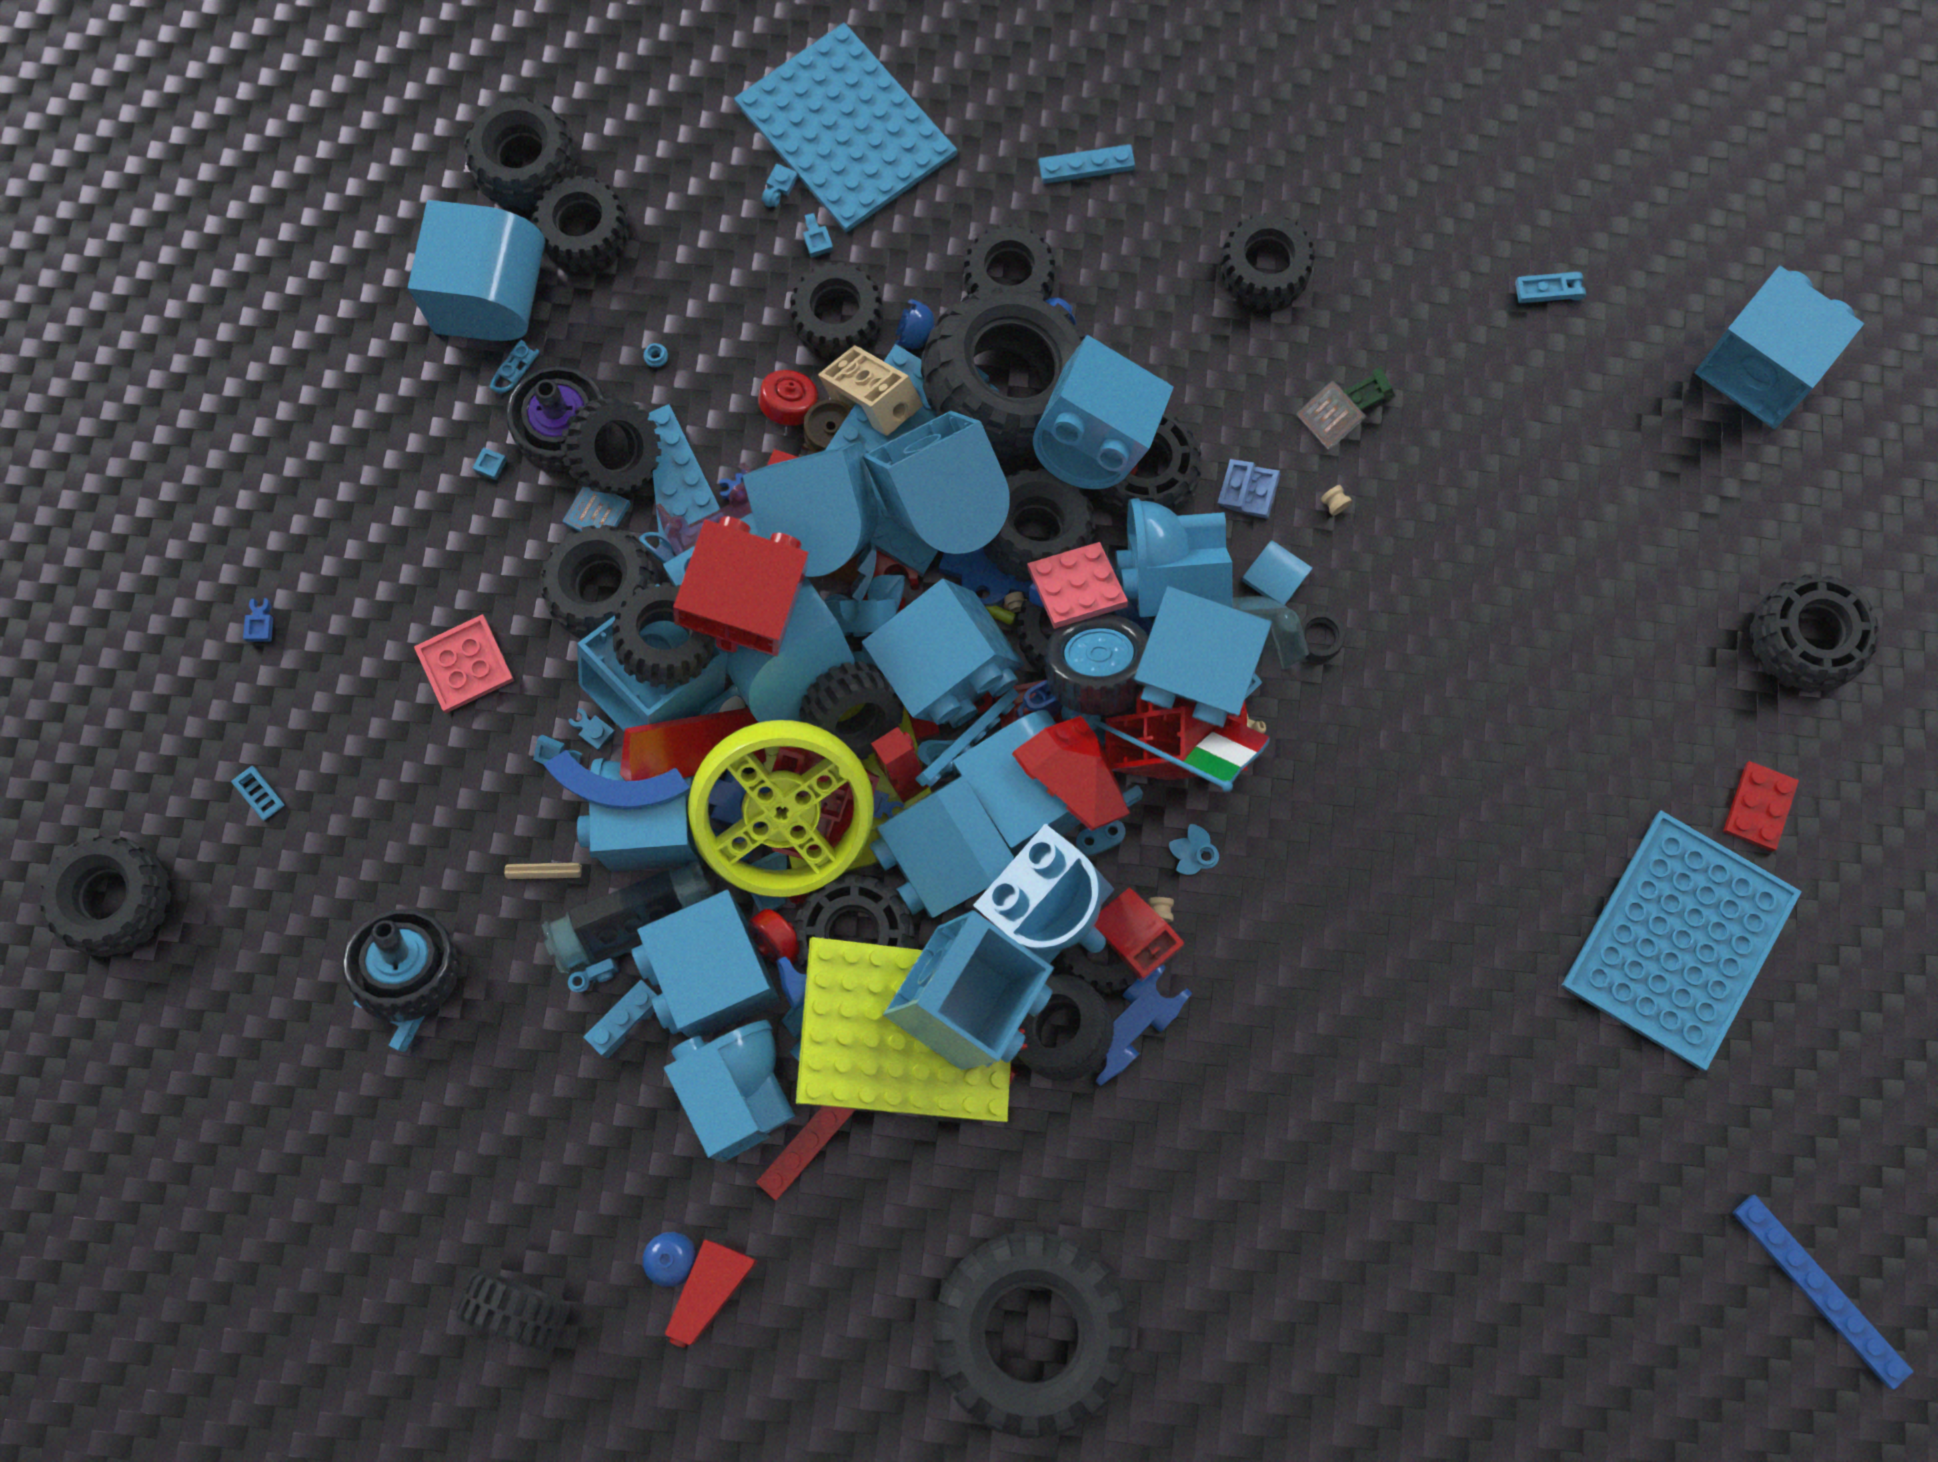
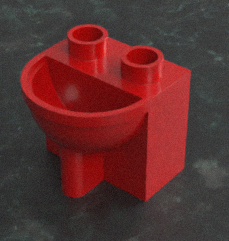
(741, 586)
(1165, 729)

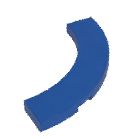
(612, 792)

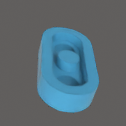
(1101, 838)

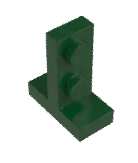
(1371, 390)

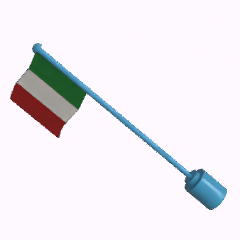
(1215, 758)

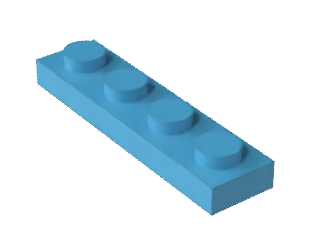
(1086, 164)

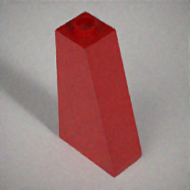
(709, 1287)

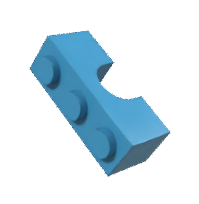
(862, 619)
(614, 1026)

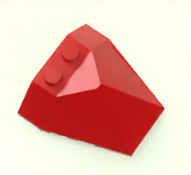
(1076, 769)
(836, 807)

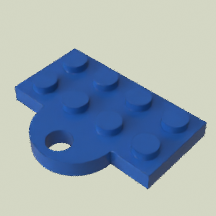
(981, 574)

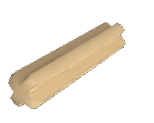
(543, 870)

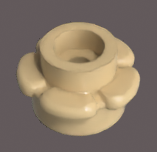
(1014, 601)

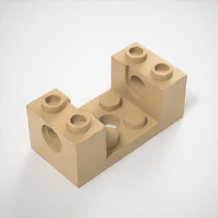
(875, 385)

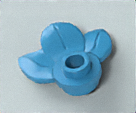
(1189, 851)

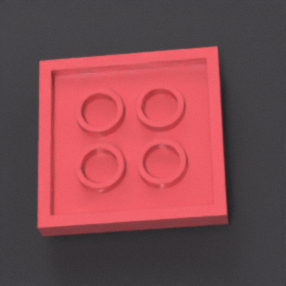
(1077, 585)
(464, 663)

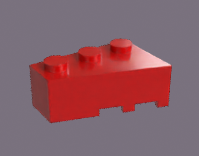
(899, 763)

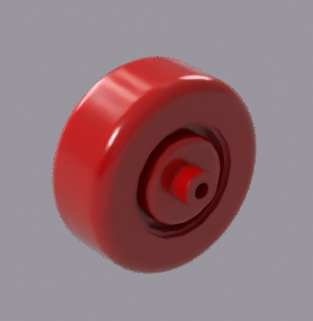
(787, 397)
(773, 936)

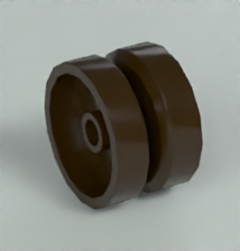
(823, 422)

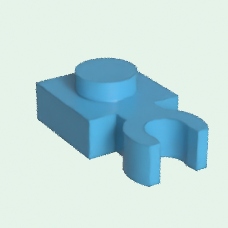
(594, 730)

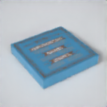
(595, 509)

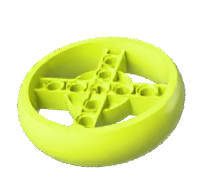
(823, 863)

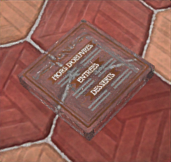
(1331, 415)

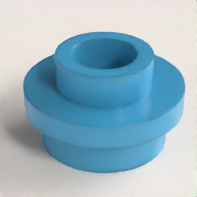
(654, 349)

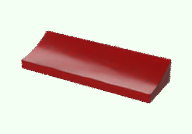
(679, 743)

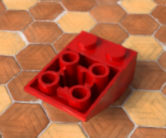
(1138, 934)

